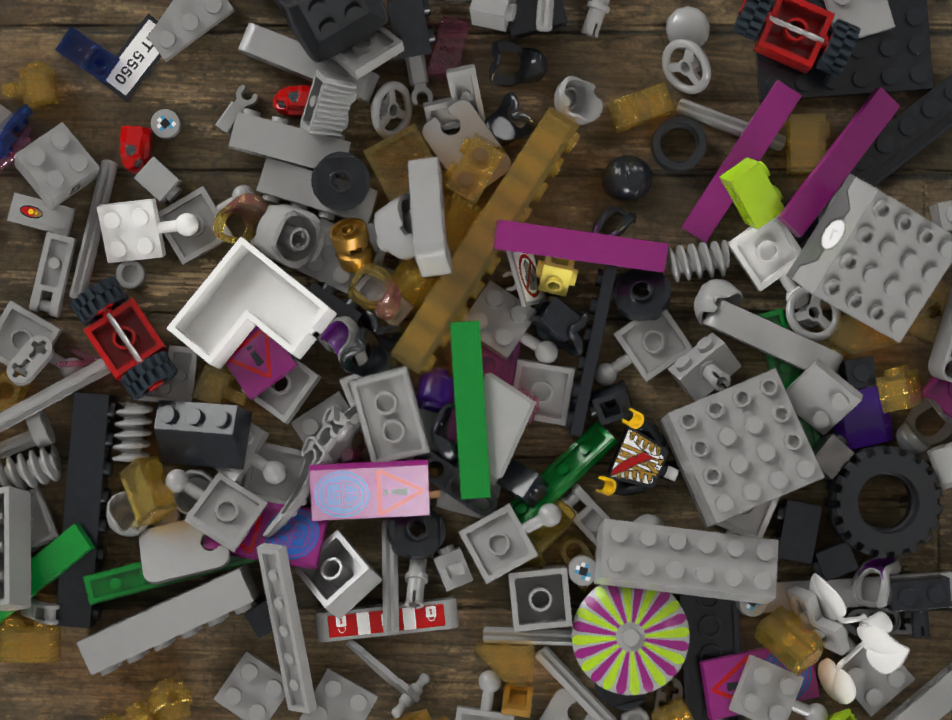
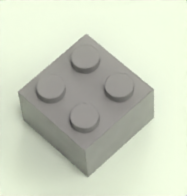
(56, 165)
(341, 575)
(540, 598)

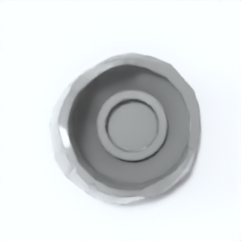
(577, 100)
(710, 292)

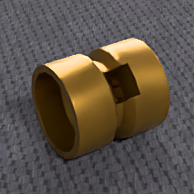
(352, 244)

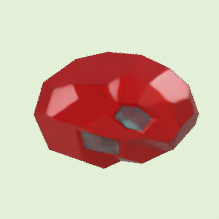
(291, 100)
(136, 147)

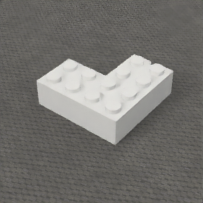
(245, 293)

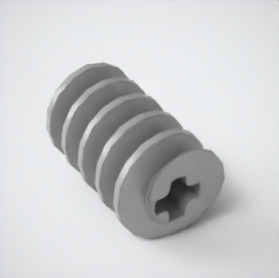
(699, 260)
(133, 431)
(31, 471)

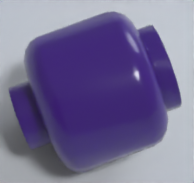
(435, 390)

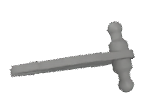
(410, 694)

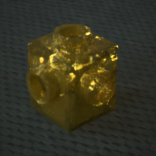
(411, 283)
(177, 693)

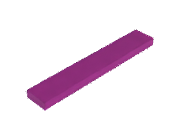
(750, 144)
(838, 162)
(580, 245)

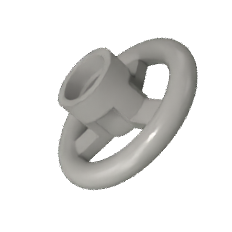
(691, 64)
(386, 108)
(802, 319)

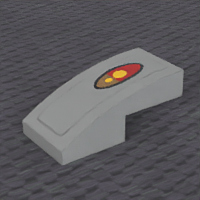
(36, 214)

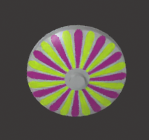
(630, 638)

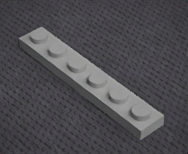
(287, 627)

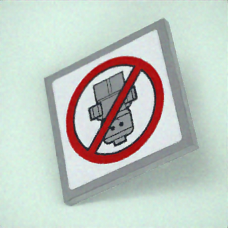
(523, 271)

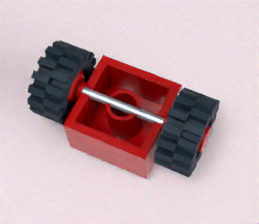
(795, 34)
(124, 338)

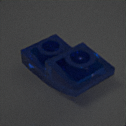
(87, 54)
(14, 121)

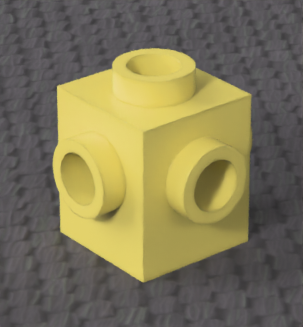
(556, 277)

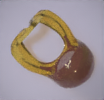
(247, 206)
(390, 302)

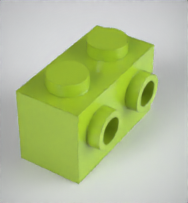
(752, 192)

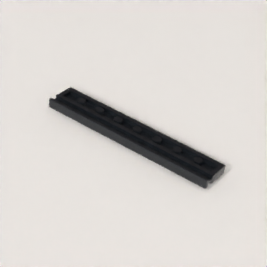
(902, 139)

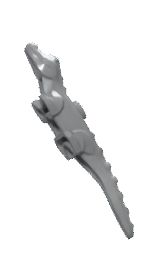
(323, 449)

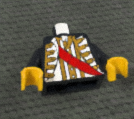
(638, 459)

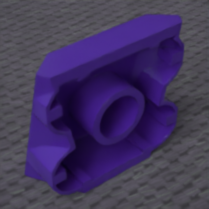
(866, 421)

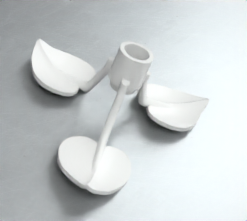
(882, 650)

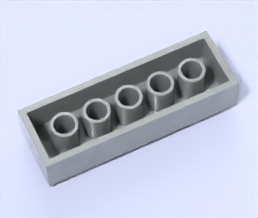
(686, 561)
(164, 621)

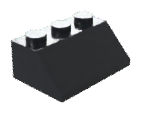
(202, 434)

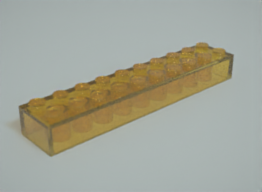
(476, 254)

